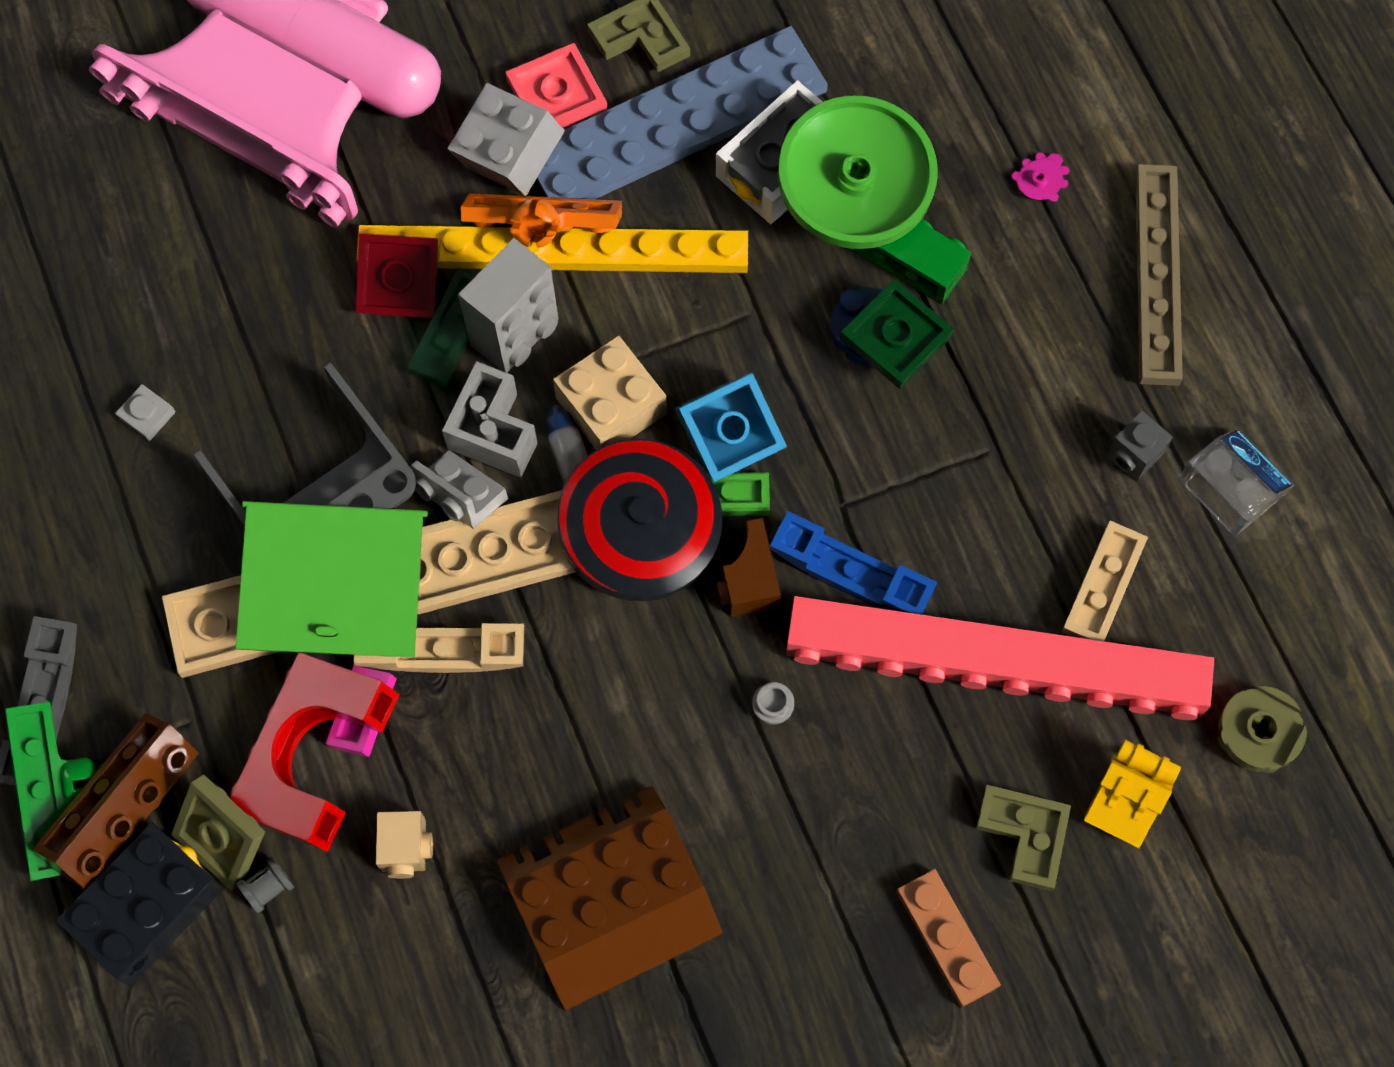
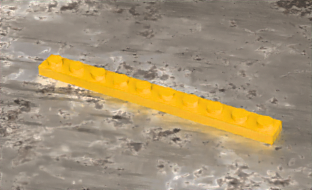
(589, 251)

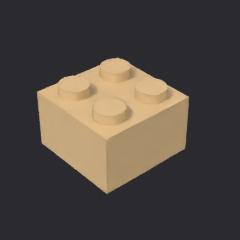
(610, 395)

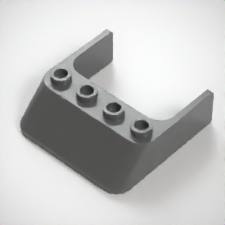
(368, 479)

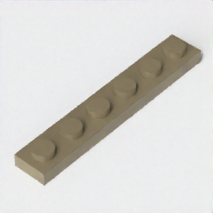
(1158, 275)

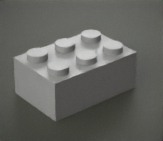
(510, 306)

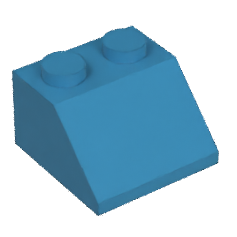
(730, 427)

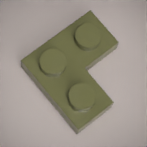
(644, 25)
(1038, 827)

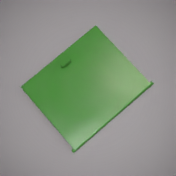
(327, 576)

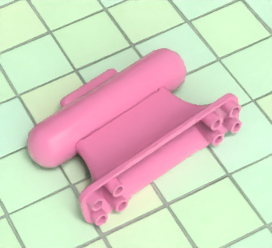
(278, 85)

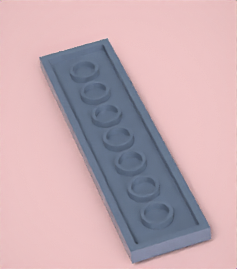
(676, 118)

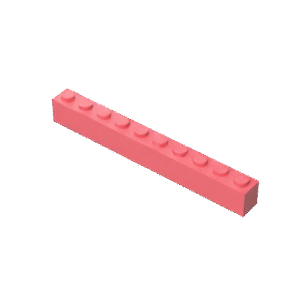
(1000, 657)

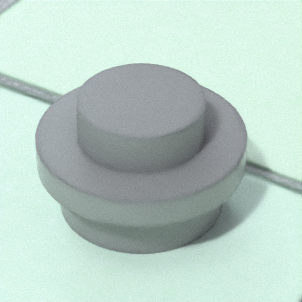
(773, 703)

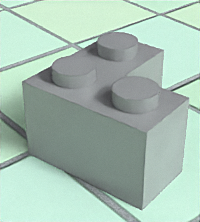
(481, 422)

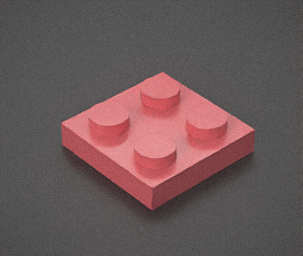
(559, 85)

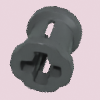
(265, 885)

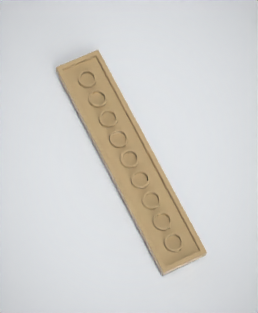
(457, 565)

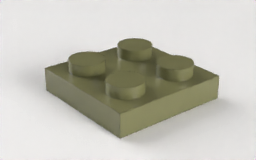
(218, 832)

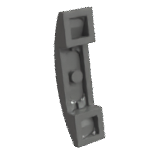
(47, 676)

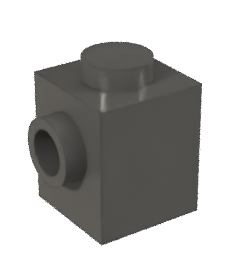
(1139, 446)

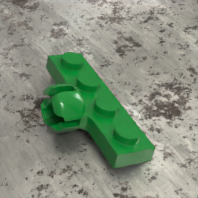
(41, 777)

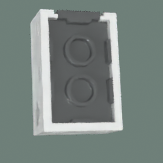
(752, 157)

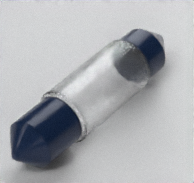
(564, 441)

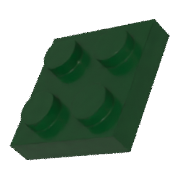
(896, 333)

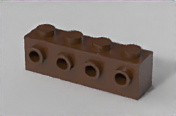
(116, 801)

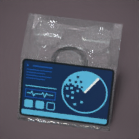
(1234, 481)

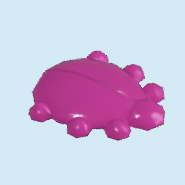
(1042, 177)

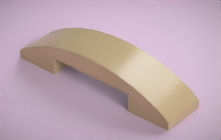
(458, 650)

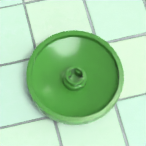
(857, 172)

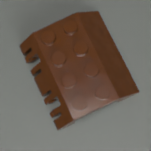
(611, 899)

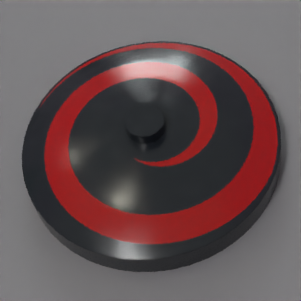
(639, 520)

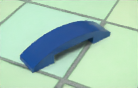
(850, 569)

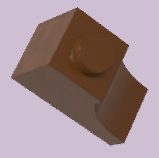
(751, 580)

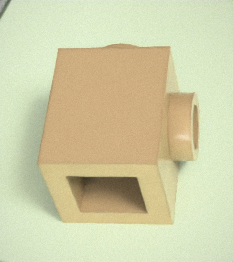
(402, 843)

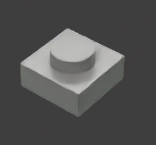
(145, 412)

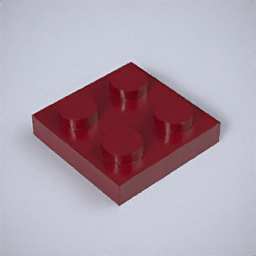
(397, 275)

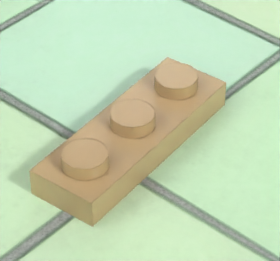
(1105, 583)

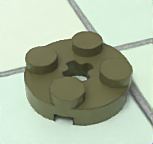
(1239, 737)

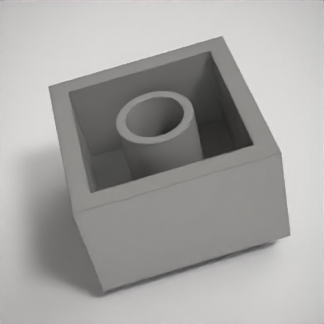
(506, 139)

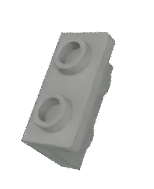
(458, 489)

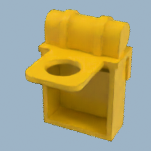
(1132, 793)

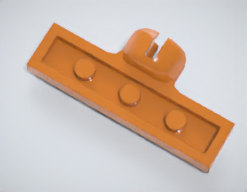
(540, 217)

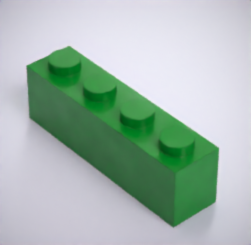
(923, 260)

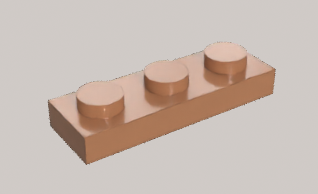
(948, 938)

